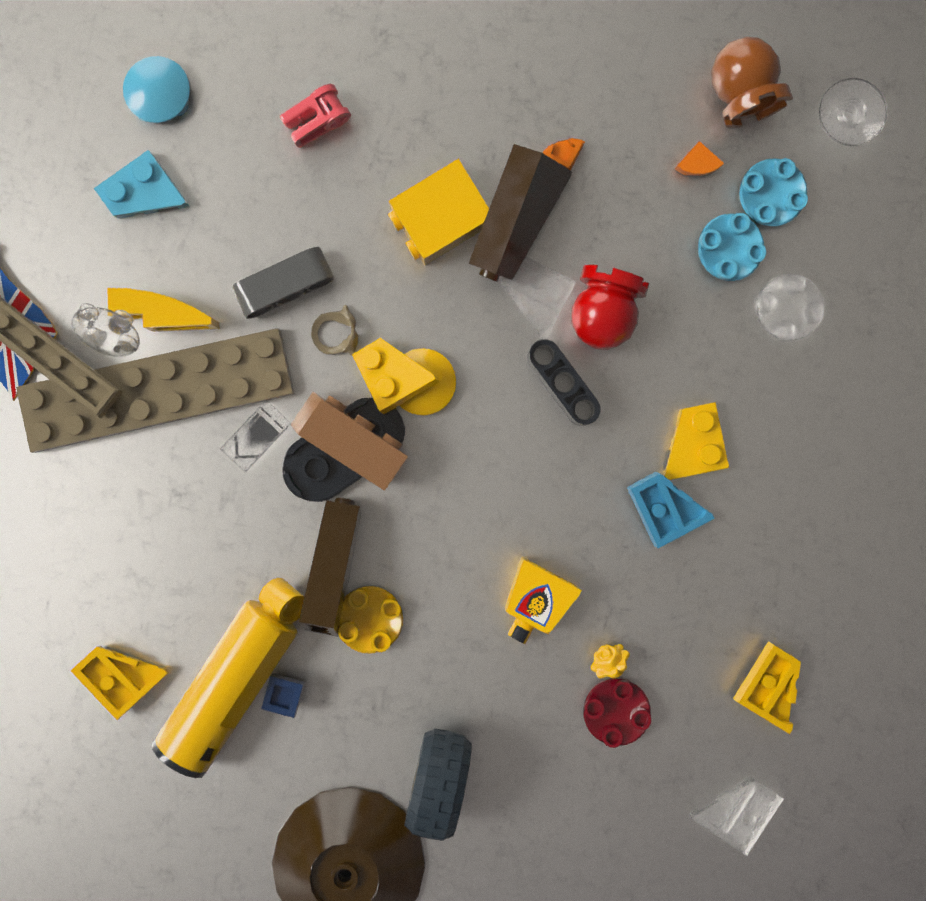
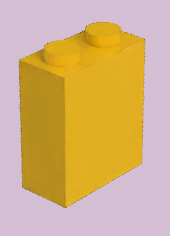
(439, 212)

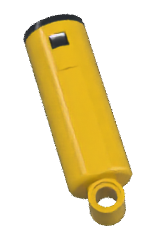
(230, 680)

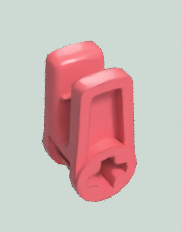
(316, 105)

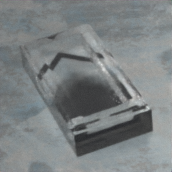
(255, 436)

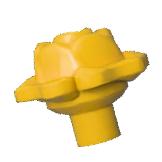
(610, 661)

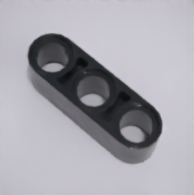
(560, 366)

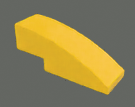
(159, 311)

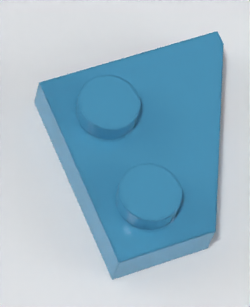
(666, 509)

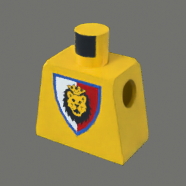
(537, 600)

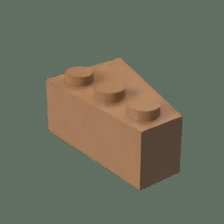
(349, 439)

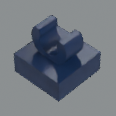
(283, 695)

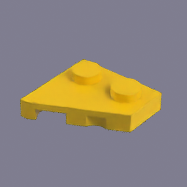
(391, 375)

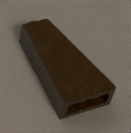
(518, 211)
(331, 567)

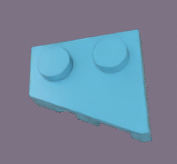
(140, 188)

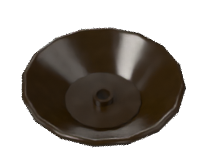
(353, 833)

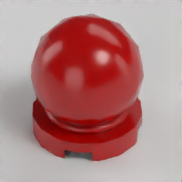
(607, 309)

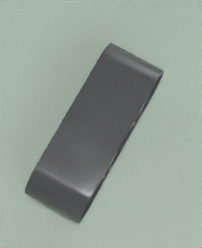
(282, 282)

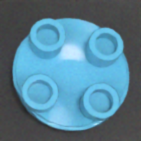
(156, 89)
(773, 192)
(731, 247)

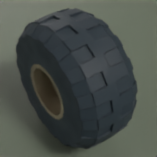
(439, 785)

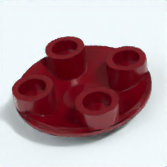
(617, 712)

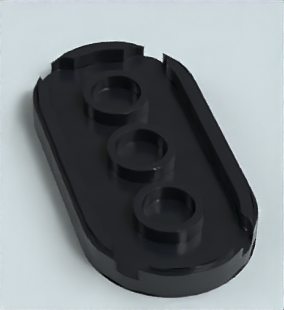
(318, 476)

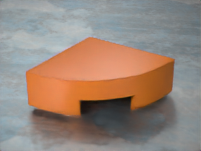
(565, 151)
(699, 162)

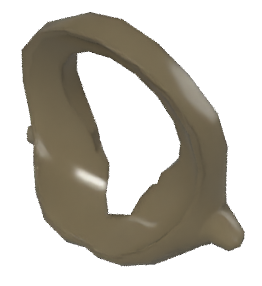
(344, 317)

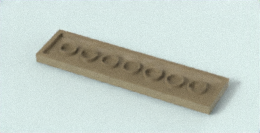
(162, 390)

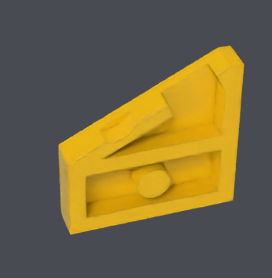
(697, 443)
(117, 678)
(771, 686)

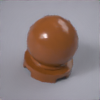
(747, 80)

